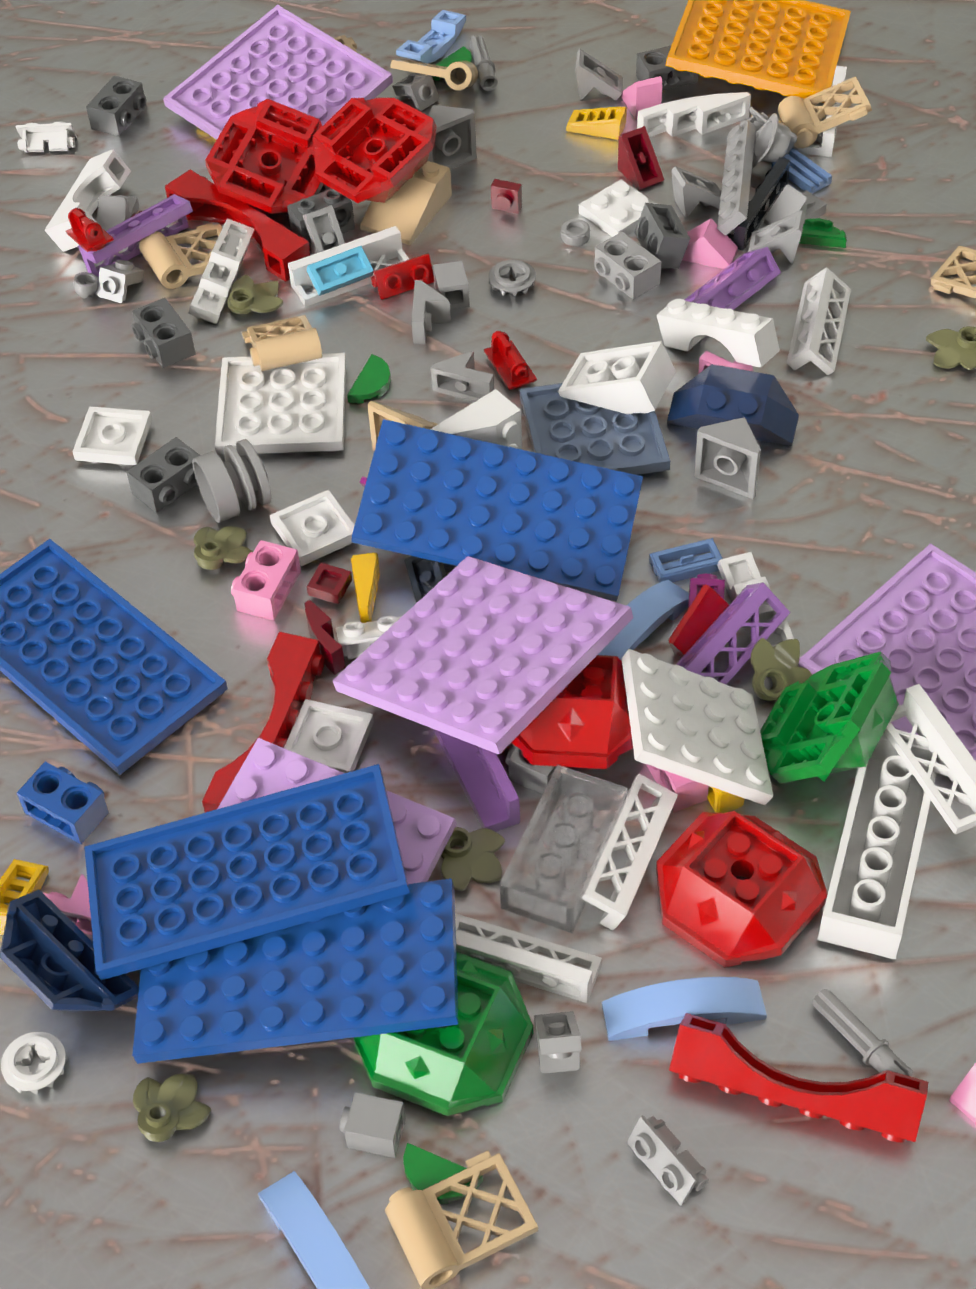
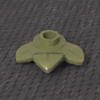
(253, 297)
(954, 347)
(220, 546)
(777, 663)
(474, 860)
(168, 1106)

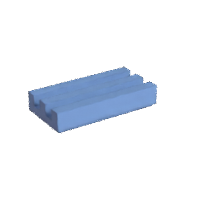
(805, 171)
(688, 565)

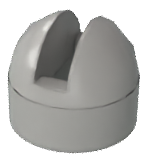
(85, 284)

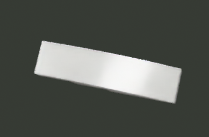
(700, 113)
(221, 271)
(742, 571)

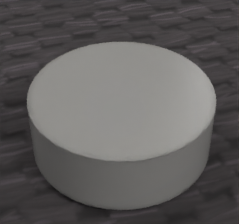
(575, 232)

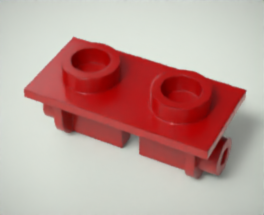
(86, 231)
(402, 276)
(508, 361)

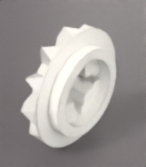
(21, 1053)

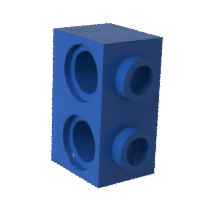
(54, 799)

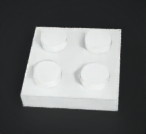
(615, 208)
(112, 435)
(314, 527)
(330, 734)

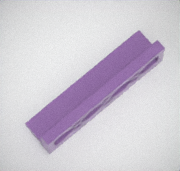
(138, 227)
(738, 280)
(725, 629)
(483, 782)

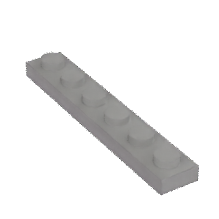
(736, 177)

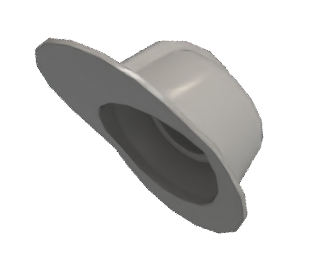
(772, 141)

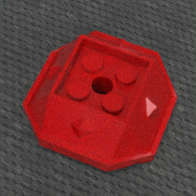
(263, 138)
(372, 148)
(584, 722)
(732, 916)

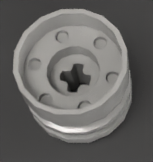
(237, 478)

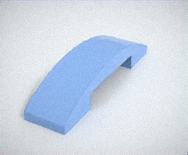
(433, 45)
(649, 612)
(668, 1002)
(311, 1235)

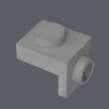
(116, 278)

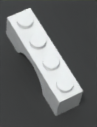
(99, 177)
(747, 336)

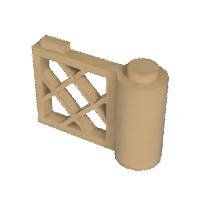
(457, 75)
(805, 118)
(171, 261)
(952, 267)
(283, 343)
(425, 1228)

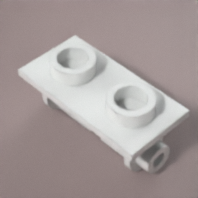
(33, 135)
(357, 636)

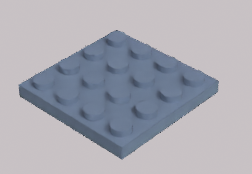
(593, 433)

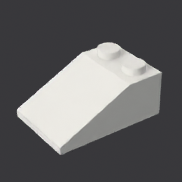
(621, 378)
(487, 420)

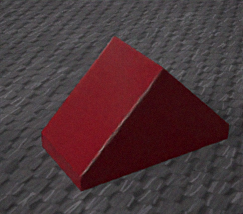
(638, 159)

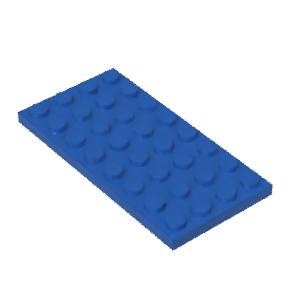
(498, 504)
(96, 658)
(242, 871)
(308, 983)

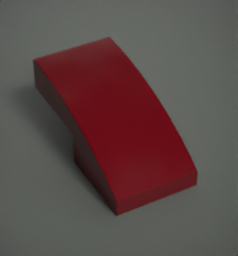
(321, 629)

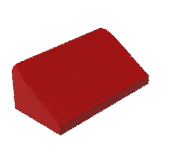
(698, 618)

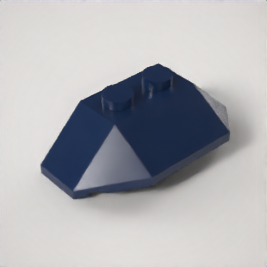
(731, 394)
(58, 958)

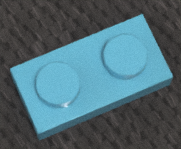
(340, 270)

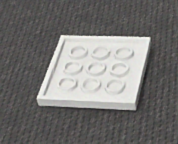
(282, 407)
(695, 727)

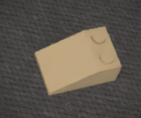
(412, 204)

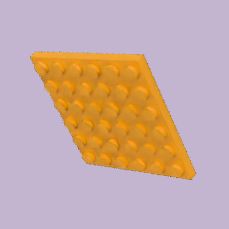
(761, 43)

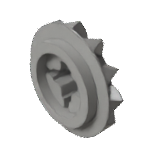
(521, 271)

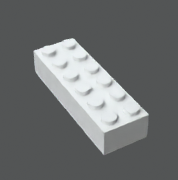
(877, 855)

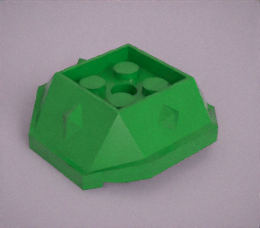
(830, 720)
(458, 1064)

